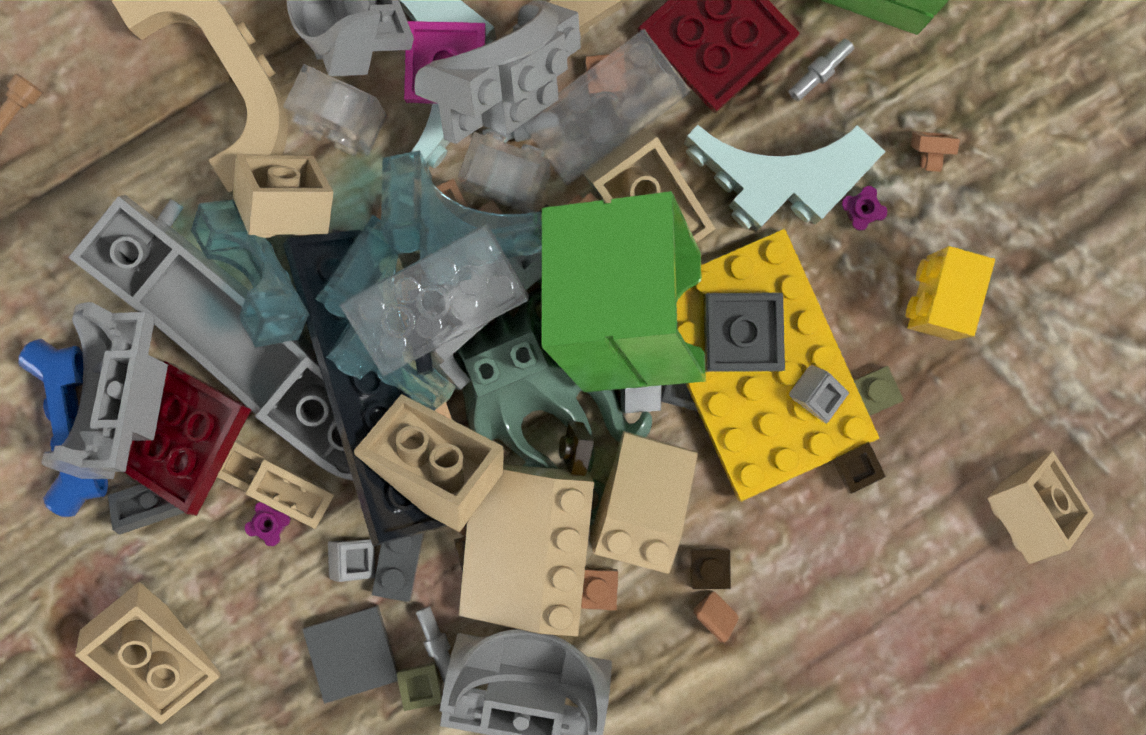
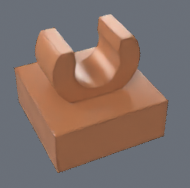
(933, 147)

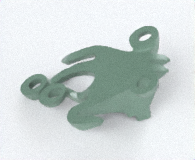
(517, 376)

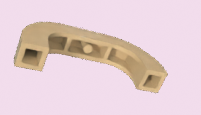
(266, 117)

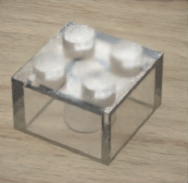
(335, 110)
(505, 172)

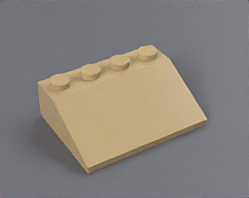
(529, 551)

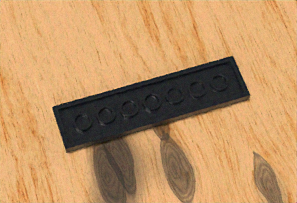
(354, 402)

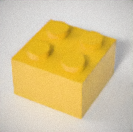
(950, 293)

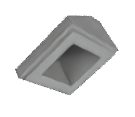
(819, 393)
(351, 560)

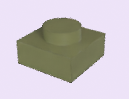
(878, 390)
(419, 686)

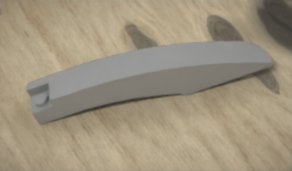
(200, 311)

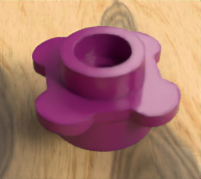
(854, 212)
(270, 534)

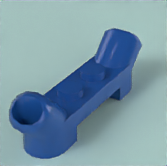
(61, 372)

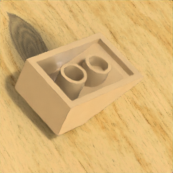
(645, 168)
(432, 461)
(644, 503)
(146, 654)

